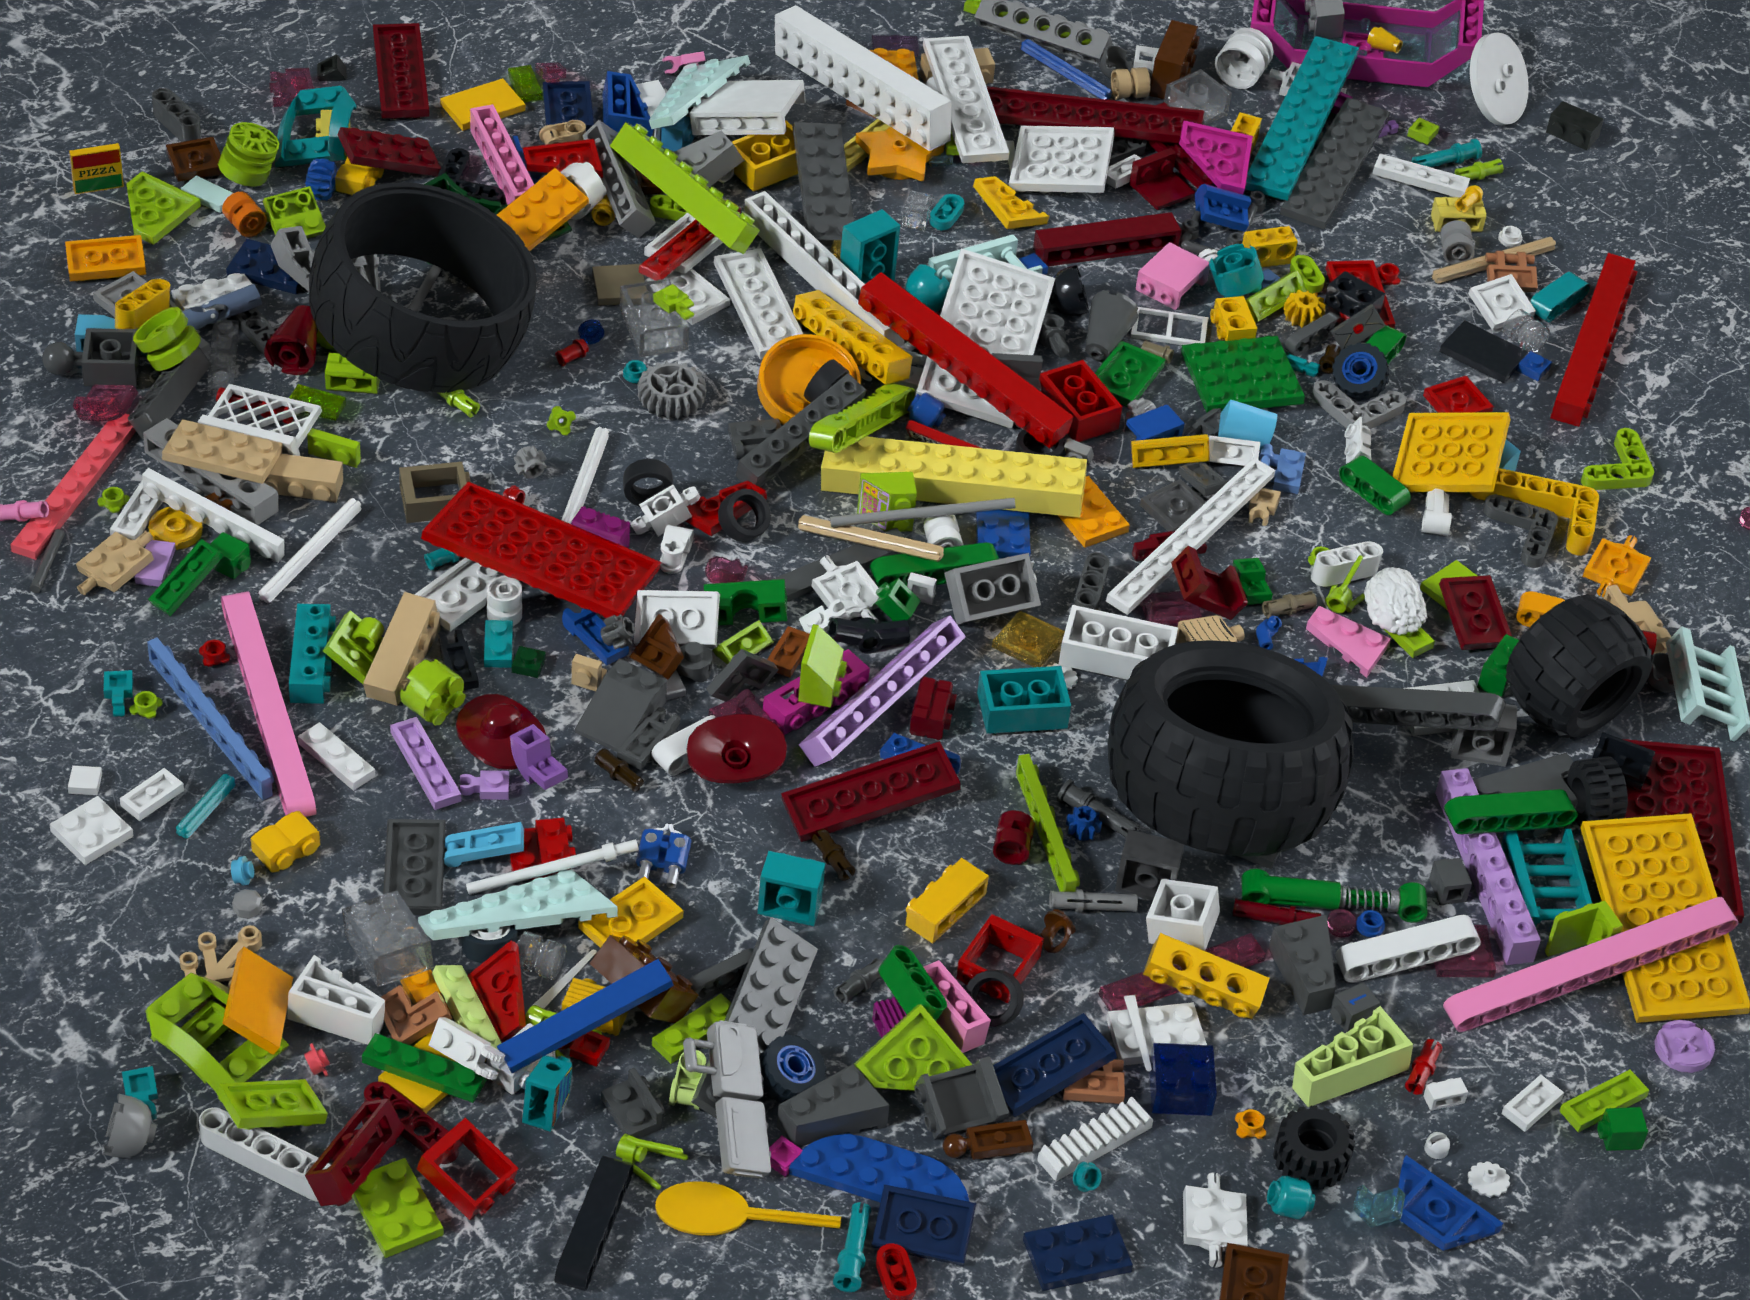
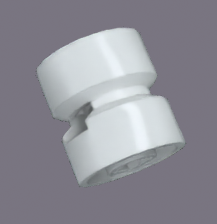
(943, 531)
(504, 599)

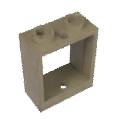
(425, 476)

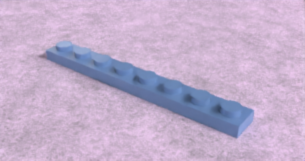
(215, 724)

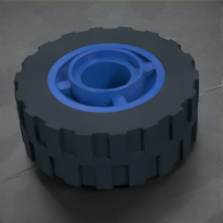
(1356, 358)
(790, 1067)

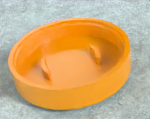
(790, 367)

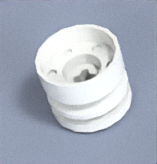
(1244, 58)

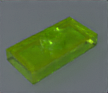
(525, 83)

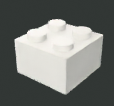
(1184, 912)

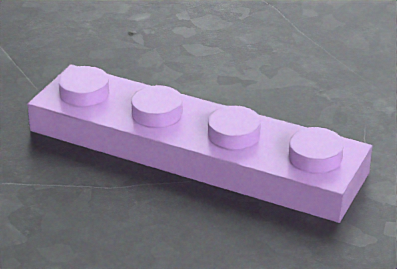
(425, 763)

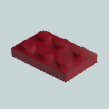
(1475, 611)

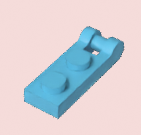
(483, 843)

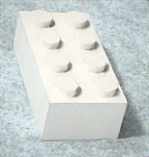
(1111, 642)

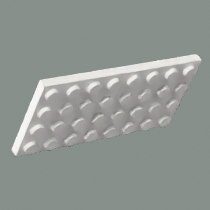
(998, 310)

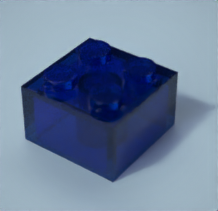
(1182, 1079)

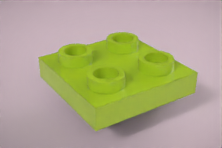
(355, 644)

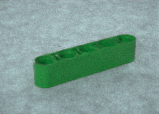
(901, 565)
(1510, 811)

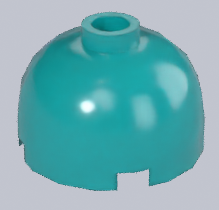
(928, 287)

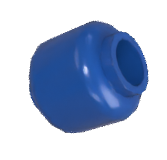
(926, 410)

